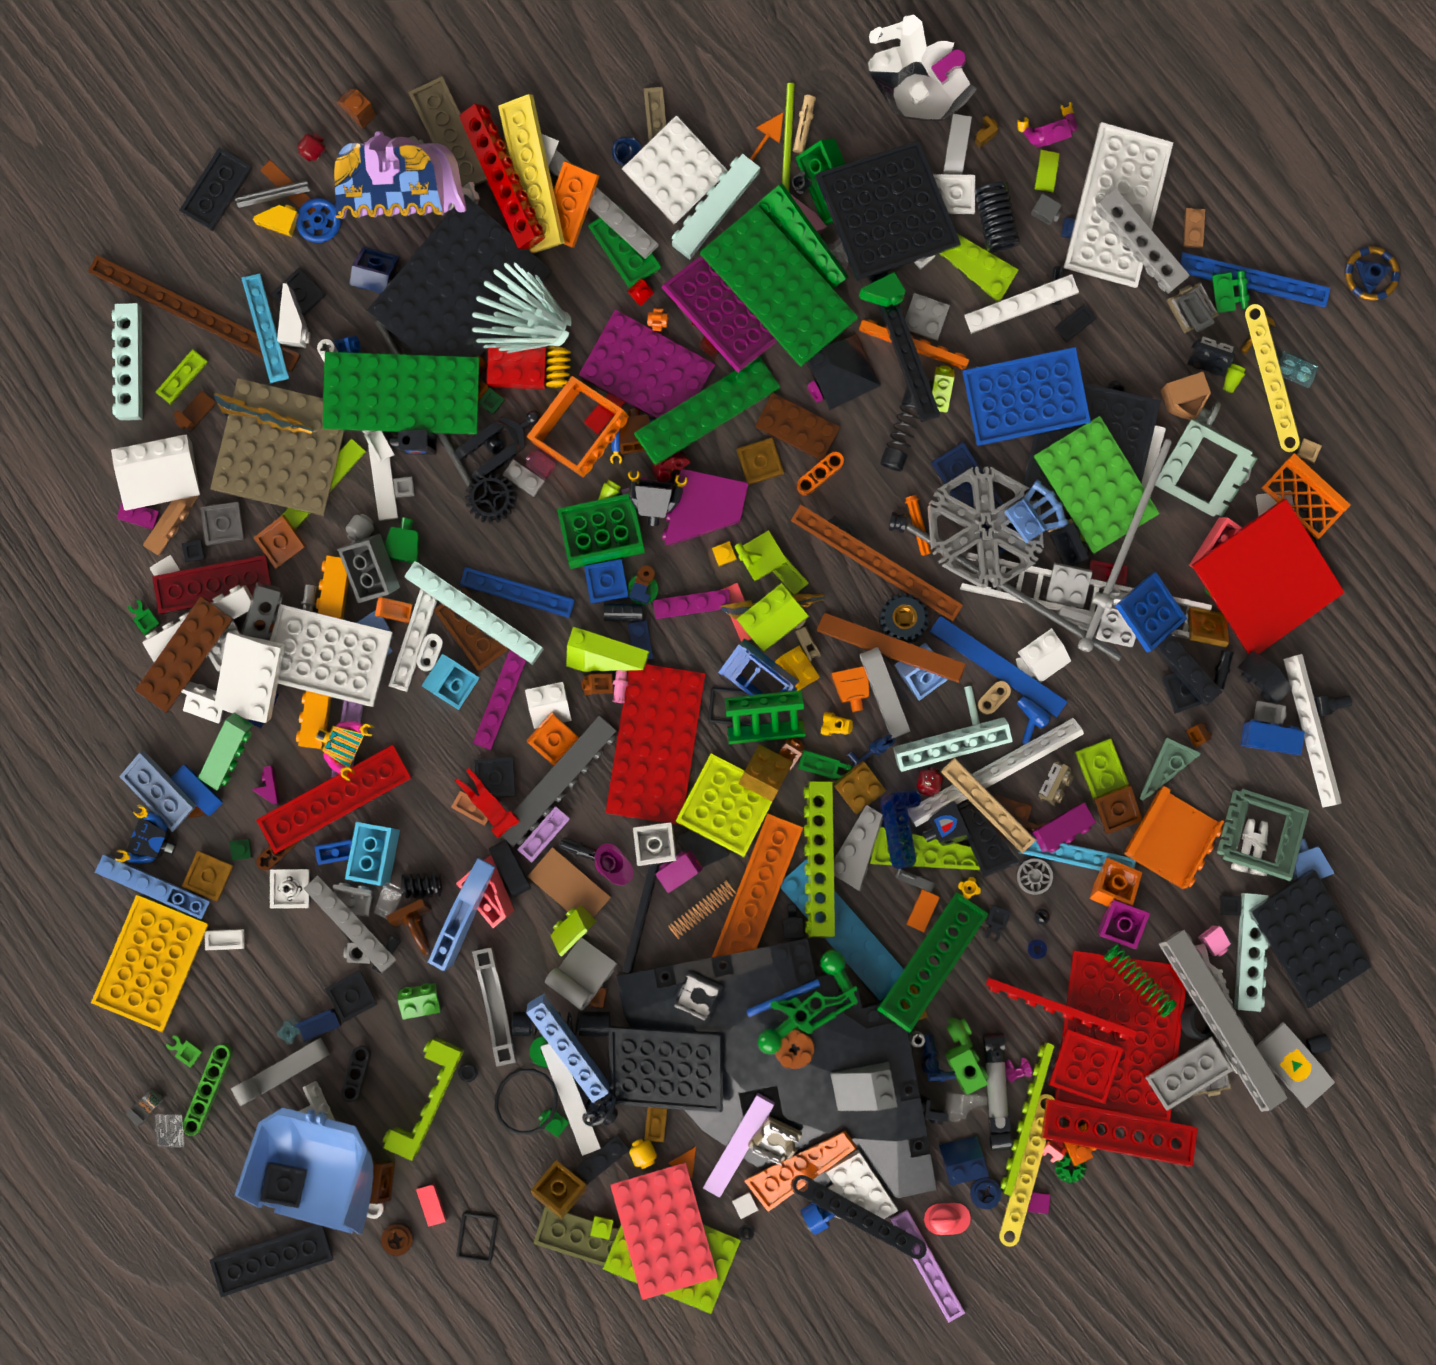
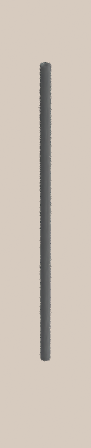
(1026, 599)

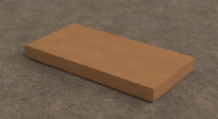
(567, 884)

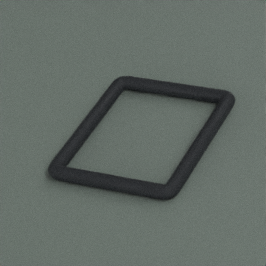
(711, 706)
(461, 1237)

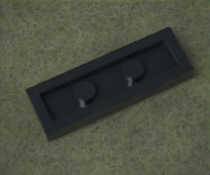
(601, 1160)

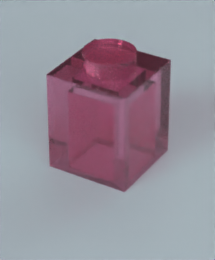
(540, 464)

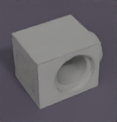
(348, 953)

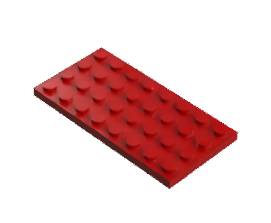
(655, 743)

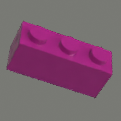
(1064, 828)

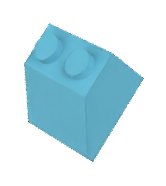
(450, 681)

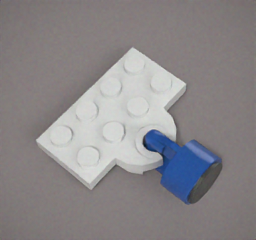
(856, 1182)

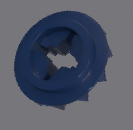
(994, 1190)

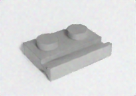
(1082, 620)

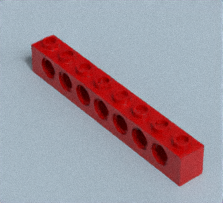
(480, 130)

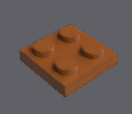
(280, 541)

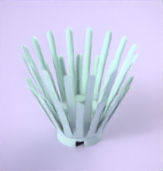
(542, 322)

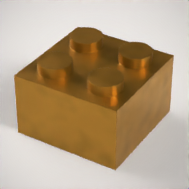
(765, 772)
(558, 1189)

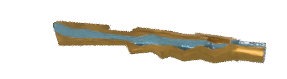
(264, 416)
(736, 609)

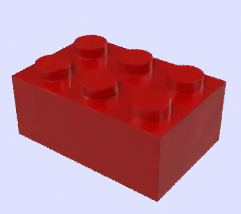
(517, 369)

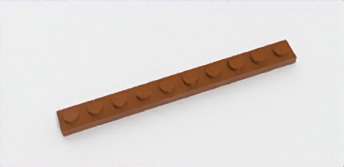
(876, 562)

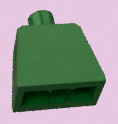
(403, 542)

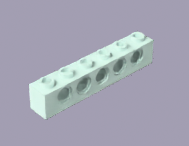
(133, 409)
(952, 744)
(1244, 961)

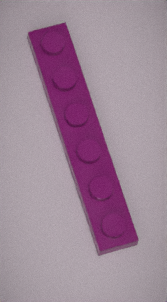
(499, 701)

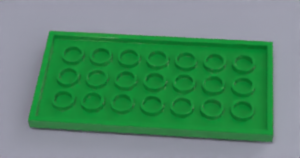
(778, 285)
(400, 393)

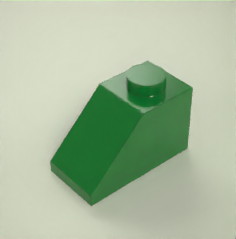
(884, 291)

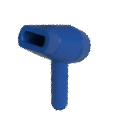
(1036, 715)

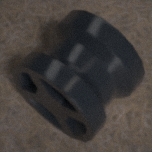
(897, 522)

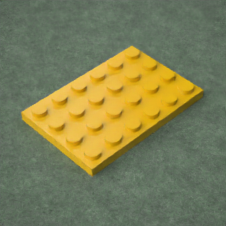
(149, 963)

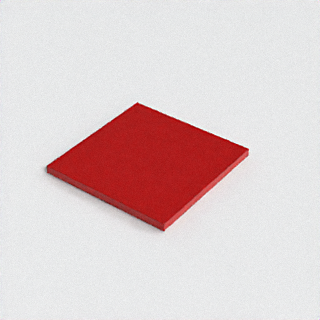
(1268, 578)

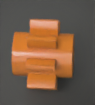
(658, 319)

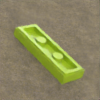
(181, 376)

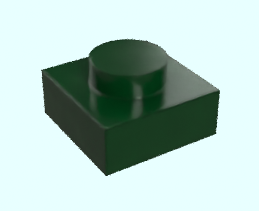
(491, 401)
(240, 849)

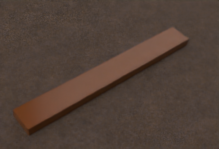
(892, 647)

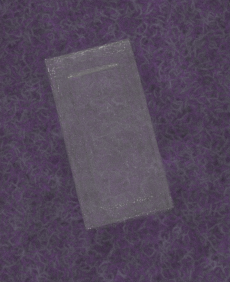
(388, 900)

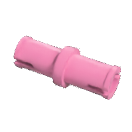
(620, 686)

